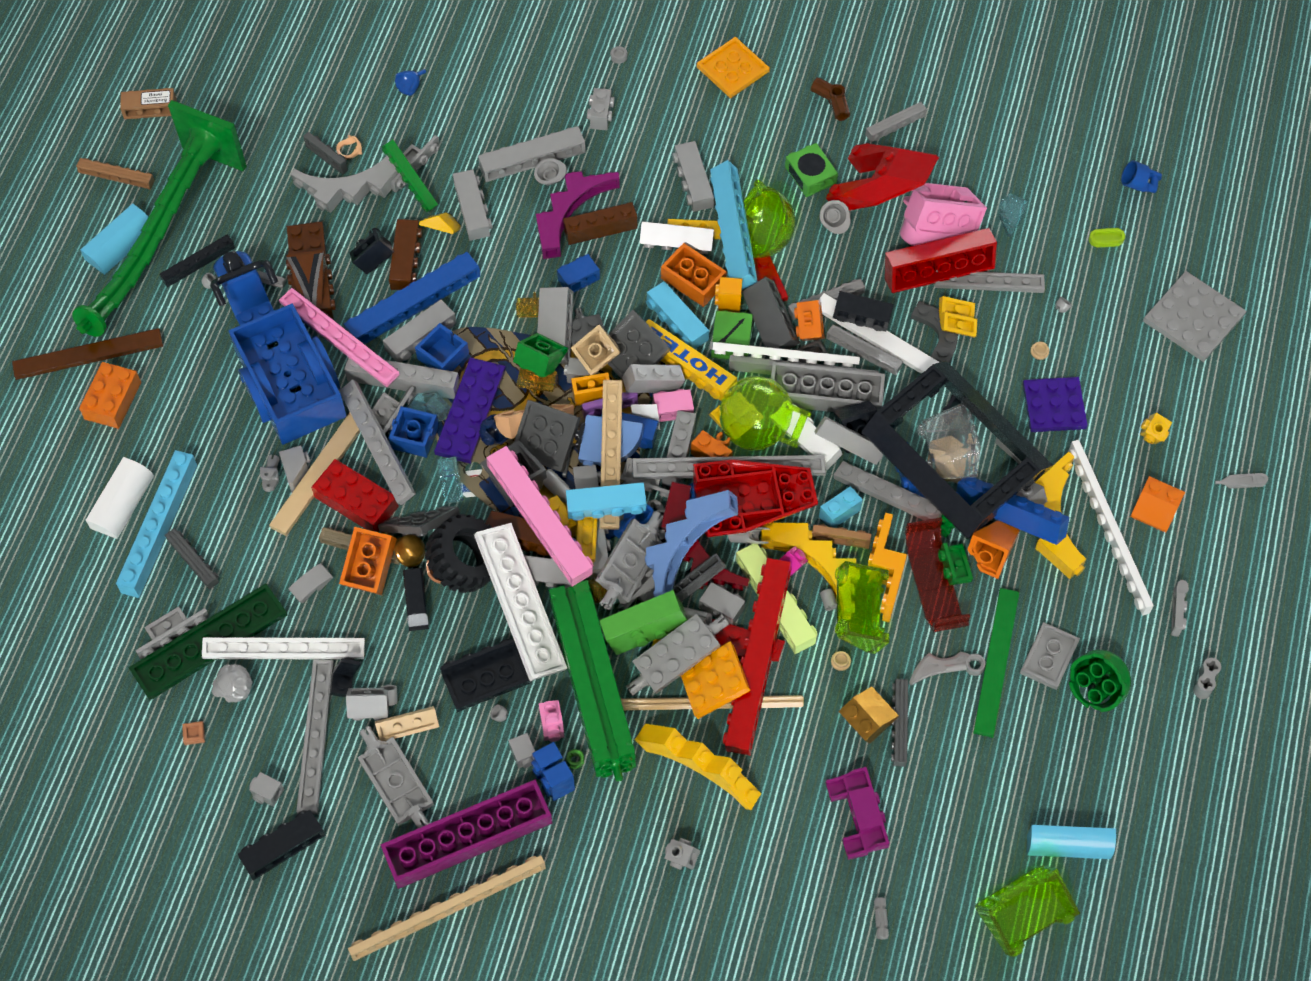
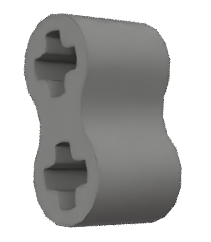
(1207, 678)

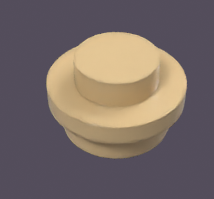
(1039, 350)
(840, 661)

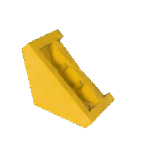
(441, 222)

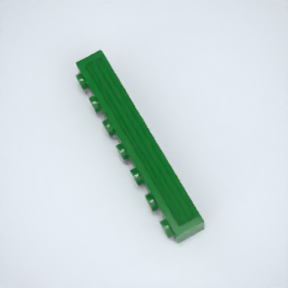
(409, 175)

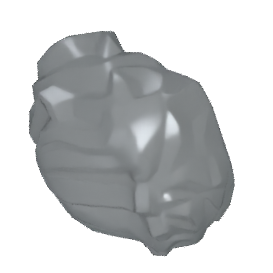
(232, 683)

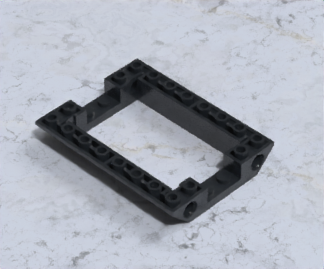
(962, 515)

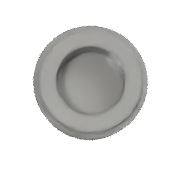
(618, 54)

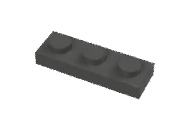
(325, 152)

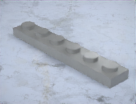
(886, 491)

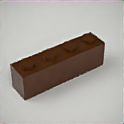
(600, 223)
(405, 257)
(524, 533)

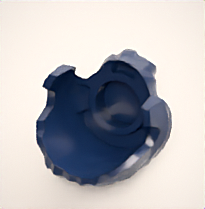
(489, 432)

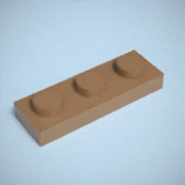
(841, 536)

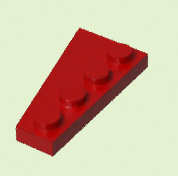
(737, 637)

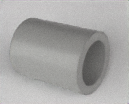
(828, 599)

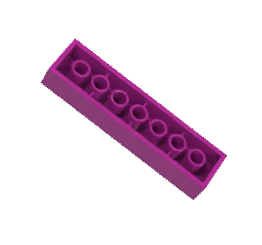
(466, 834)

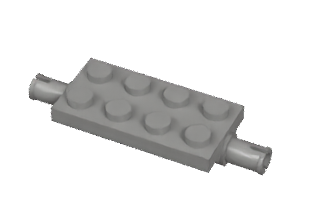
(627, 561)
(676, 653)
(394, 779)

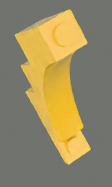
(1064, 554)

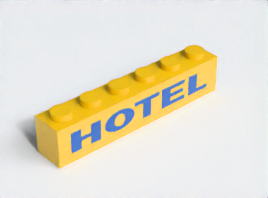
(694, 365)

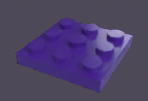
(1054, 404)

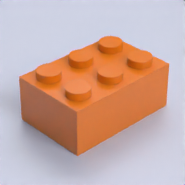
(692, 274)
(110, 395)
(368, 560)

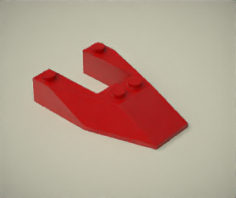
(895, 174)

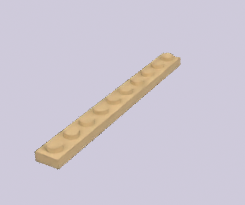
(441, 910)

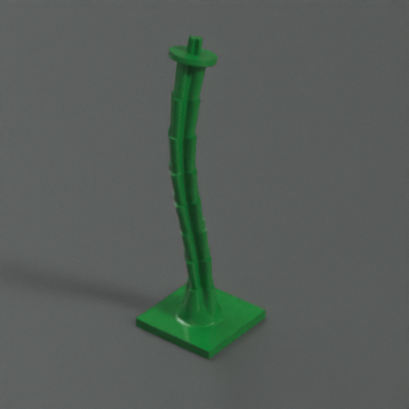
(201, 139)

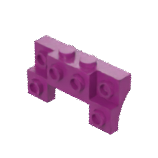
(864, 810)

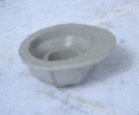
(550, 171)
(835, 216)

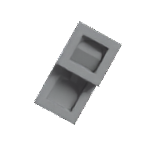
(311, 581)

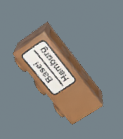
(146, 103)

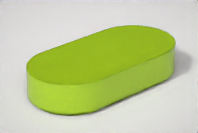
(1106, 237)

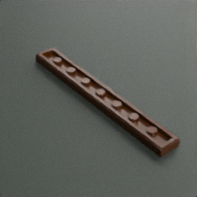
(87, 354)

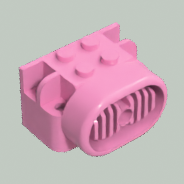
(940, 213)

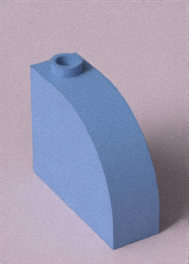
(592, 440)

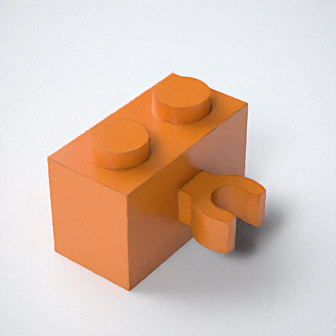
(809, 320)
(707, 446)

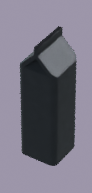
(415, 599)

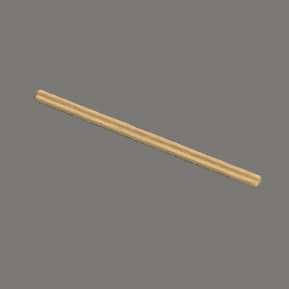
(684, 703)

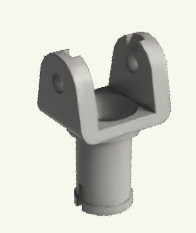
(270, 474)

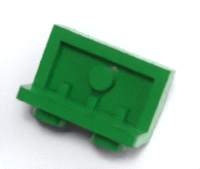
(955, 564)

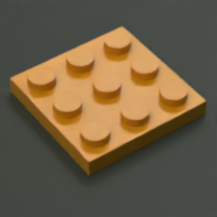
(733, 67)
(715, 681)

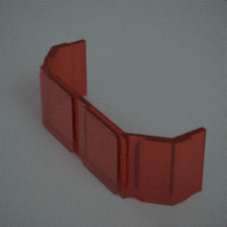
(936, 596)

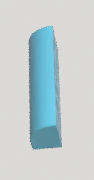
(115, 240)
(1071, 841)

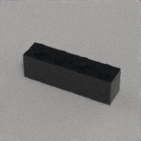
(281, 844)

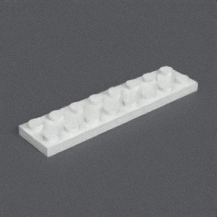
(520, 601)

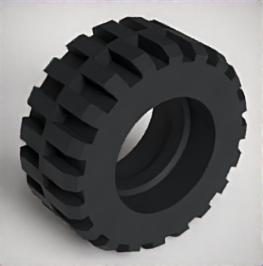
(445, 562)

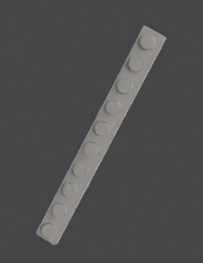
(683, 467)

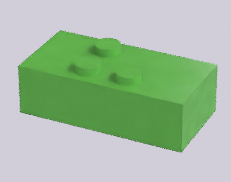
(643, 622)

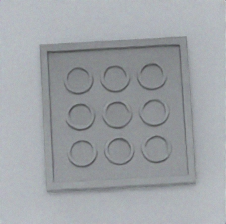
(1194, 316)

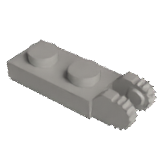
(1179, 607)

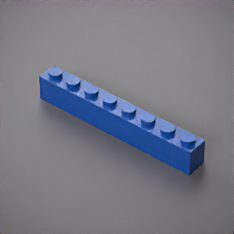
(413, 298)

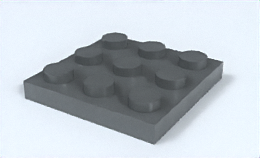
(636, 343)
(547, 434)

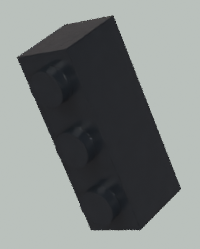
(863, 311)

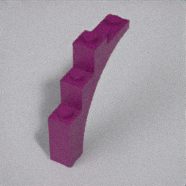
(563, 204)

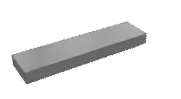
(848, 440)

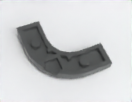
(946, 340)

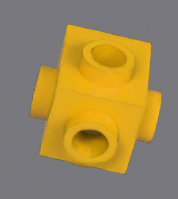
(1155, 428)

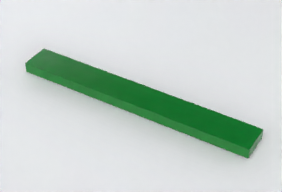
(996, 663)

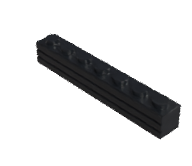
(197, 260)

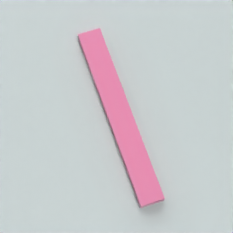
(341, 338)

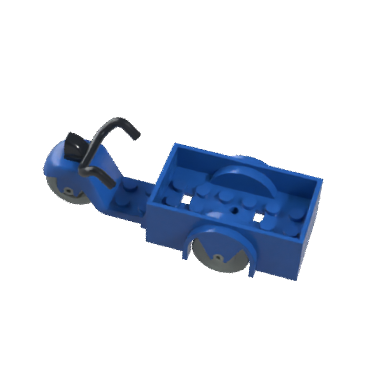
(276, 371)

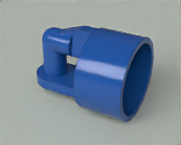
(1136, 177)

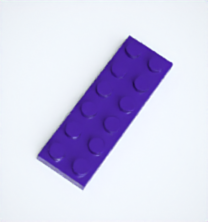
(469, 409)

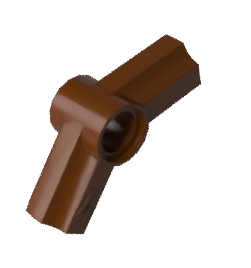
(835, 95)

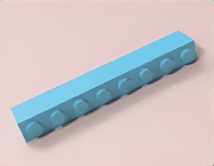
(733, 223)
(156, 524)

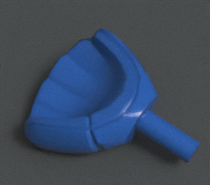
(408, 81)

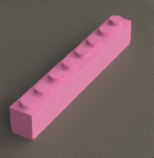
(540, 516)

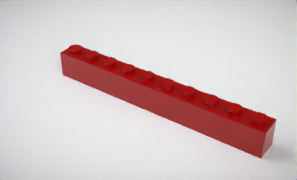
(758, 655)

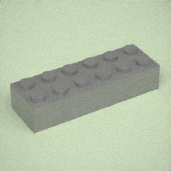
(828, 387)

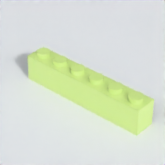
(793, 620)

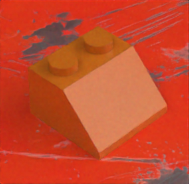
(1157, 504)

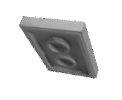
(1049, 656)

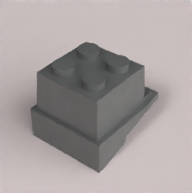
(534, 467)

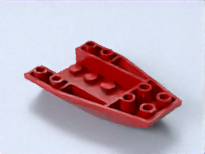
(762, 491)

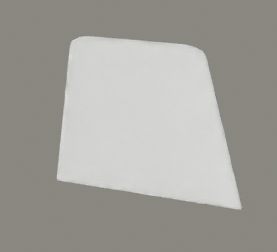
(647, 411)

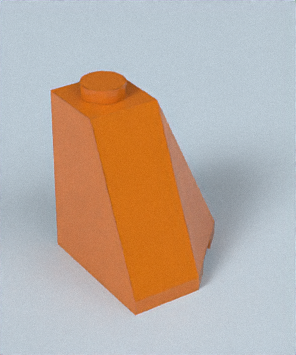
(993, 546)

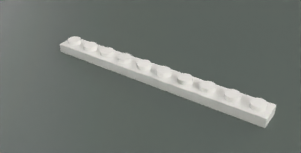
(1111, 530)

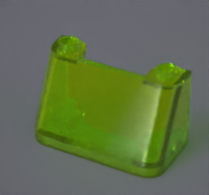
(860, 606)
(1027, 908)

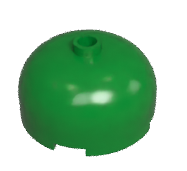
(1107, 673)

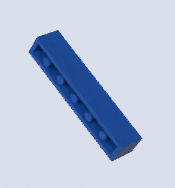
(1020, 512)

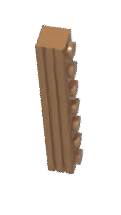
(115, 173)

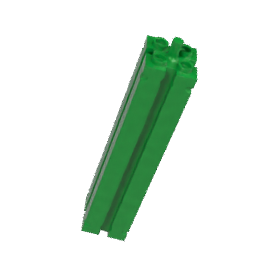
(592, 680)

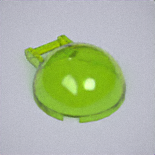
(769, 220)
(758, 414)

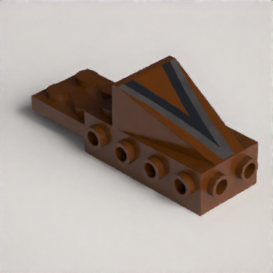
(309, 265)

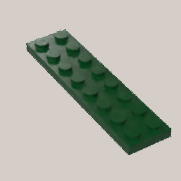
(184, 654)

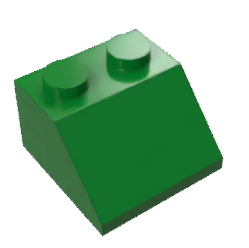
(539, 354)

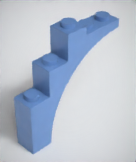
(701, 515)

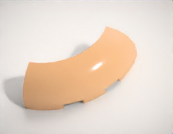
(509, 421)

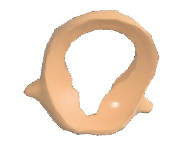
(350, 140)

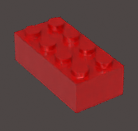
(354, 496)

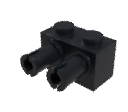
(371, 251)

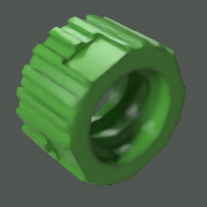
(575, 765)

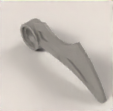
(933, 665)

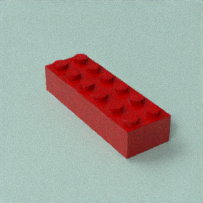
(950, 256)

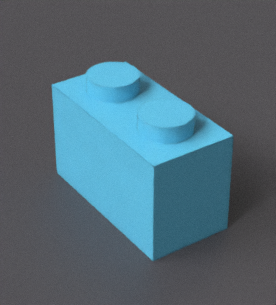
(840, 508)

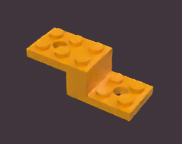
(889, 560)

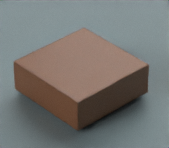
(193, 733)

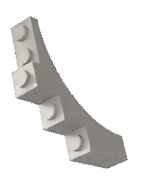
(353, 188)

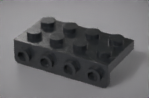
(484, 674)

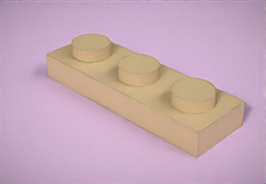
(407, 724)

